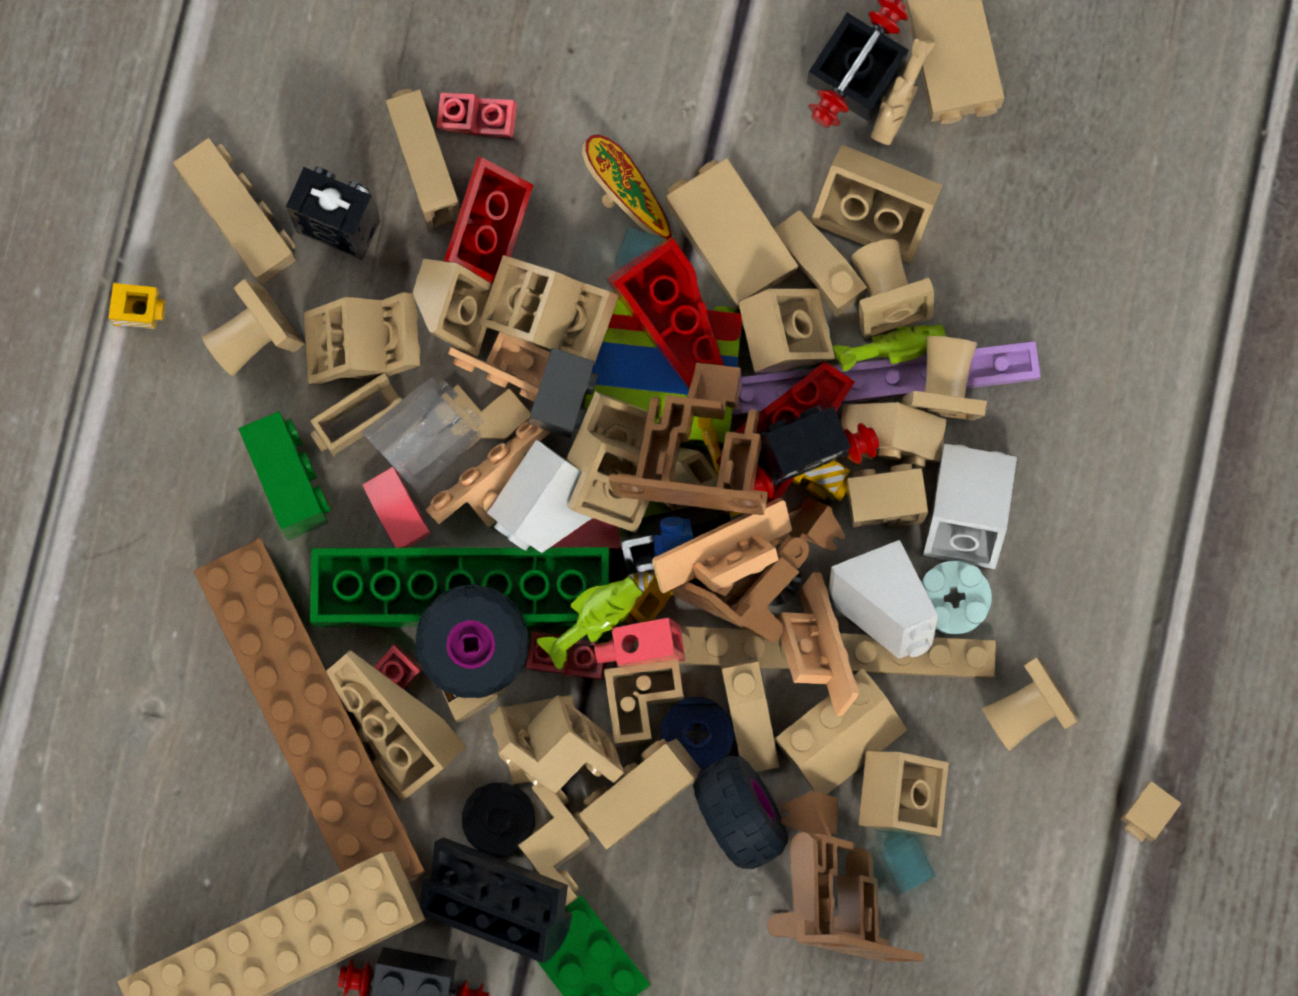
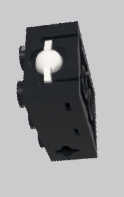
(333, 211)

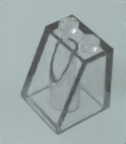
(425, 433)

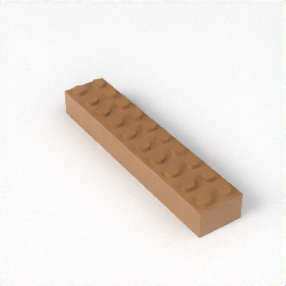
(304, 709)

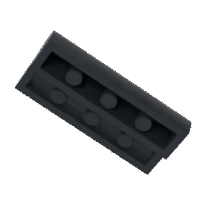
(496, 901)

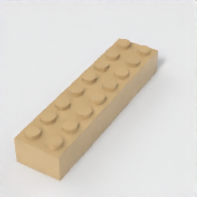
(290, 937)

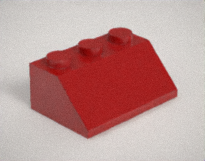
(488, 219)

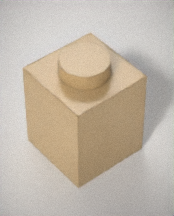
(1149, 812)

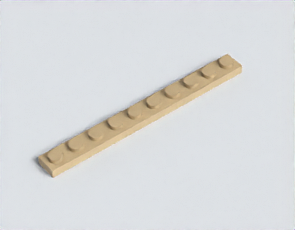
(945, 657)

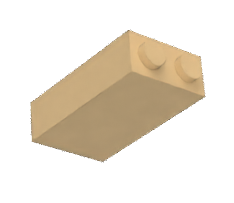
(961, 68)
(730, 232)

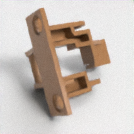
(655, 478)
(748, 599)
(812, 871)

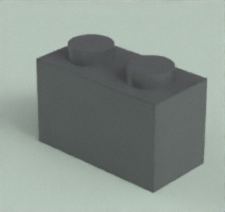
(562, 393)

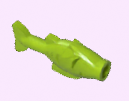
(899, 345)
(599, 611)

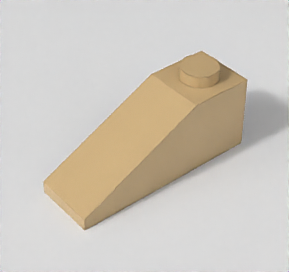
(821, 264)
(750, 714)

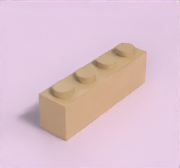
(235, 211)

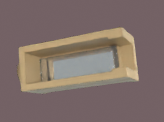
(347, 419)

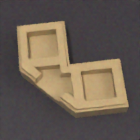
(500, 417)

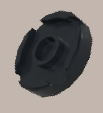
(498, 834)

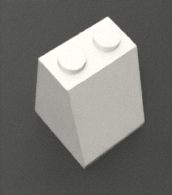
(536, 499)
(970, 506)
(885, 599)

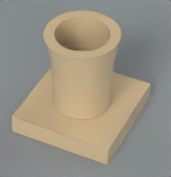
(891, 297)
(251, 330)
(946, 381)
(1030, 707)

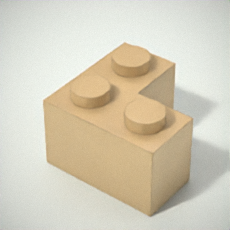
(901, 431)
(887, 497)
(635, 688)

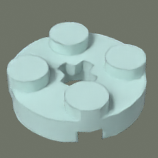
(966, 580)

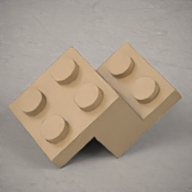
(548, 308)
(361, 338)
(607, 445)
(555, 745)
(557, 839)

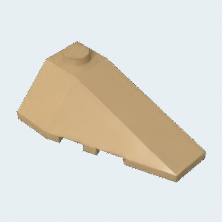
(402, 732)

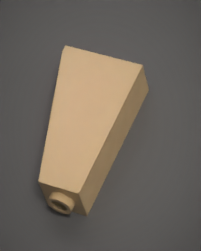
(423, 158)

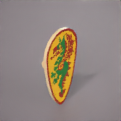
(624, 185)

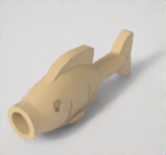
(896, 104)

